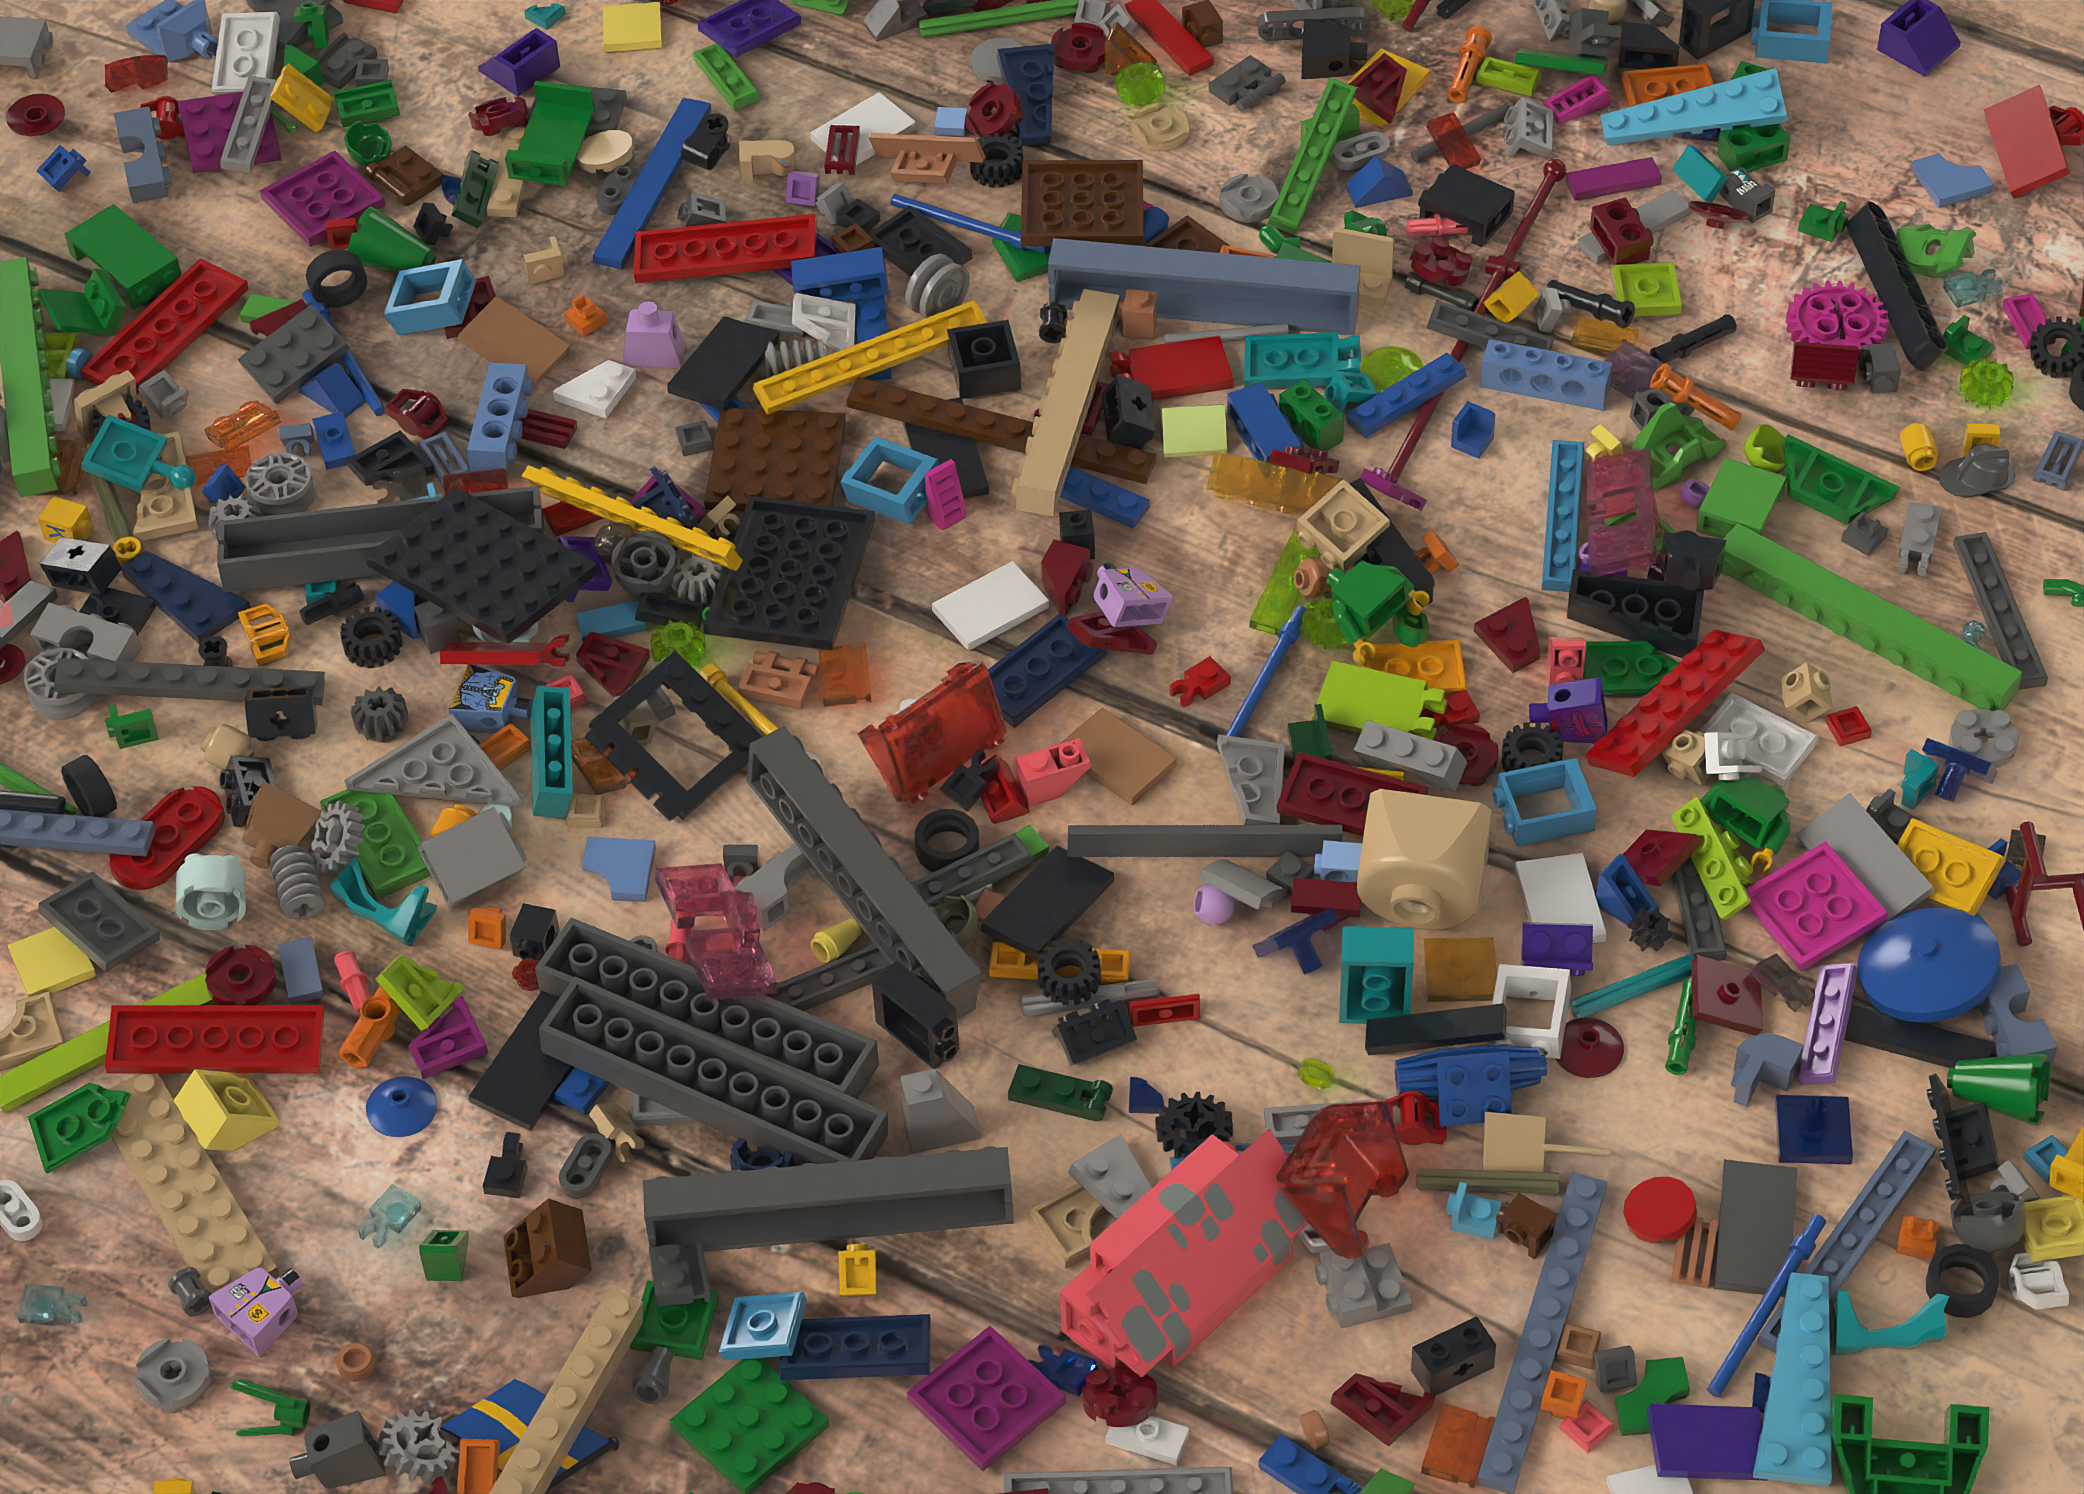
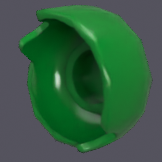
(367, 142)

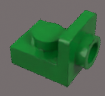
(317, 22)
(1824, 222)
(1965, 345)
(131, 728)

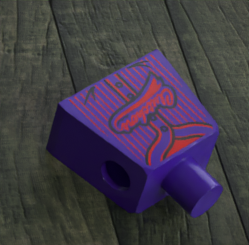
(1574, 710)

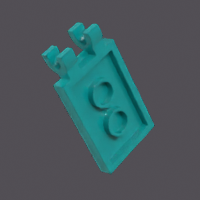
(1290, 358)

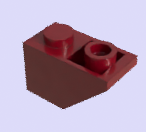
(1064, 572)

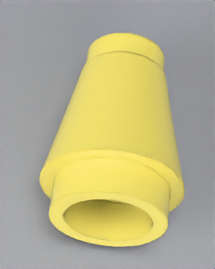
(835, 940)

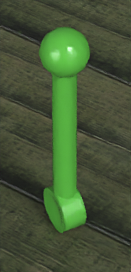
(291, 127)

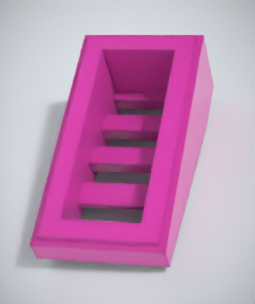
(1582, 89)
(944, 499)

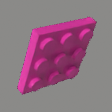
(1814, 906)

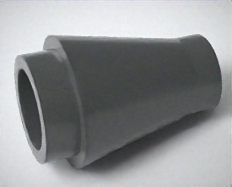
(652, 1380)

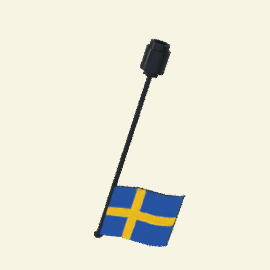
(506, 1417)

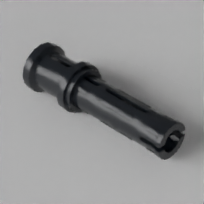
(1601, 305)

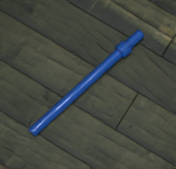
(966, 223)
(349, 361)
(1287, 636)
(1800, 1250)

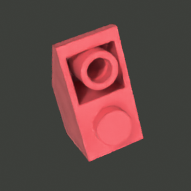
(1565, 659)
(1051, 771)

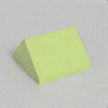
(1193, 430)

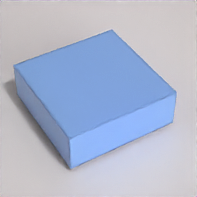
(950, 121)

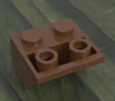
(547, 1250)

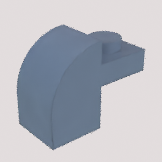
(1764, 1059)

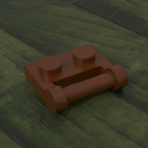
(408, 168)

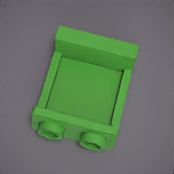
(1739, 496)

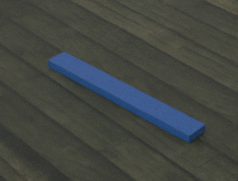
(650, 185)

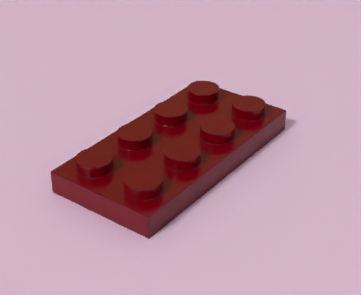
(1335, 792)

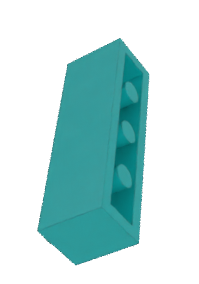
(551, 752)

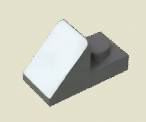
(892, 18)

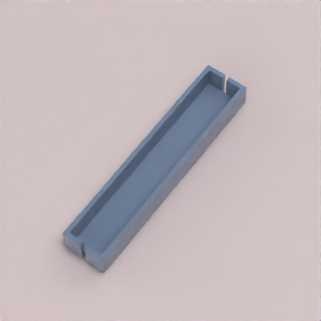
(1211, 285)

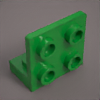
(91, 312)

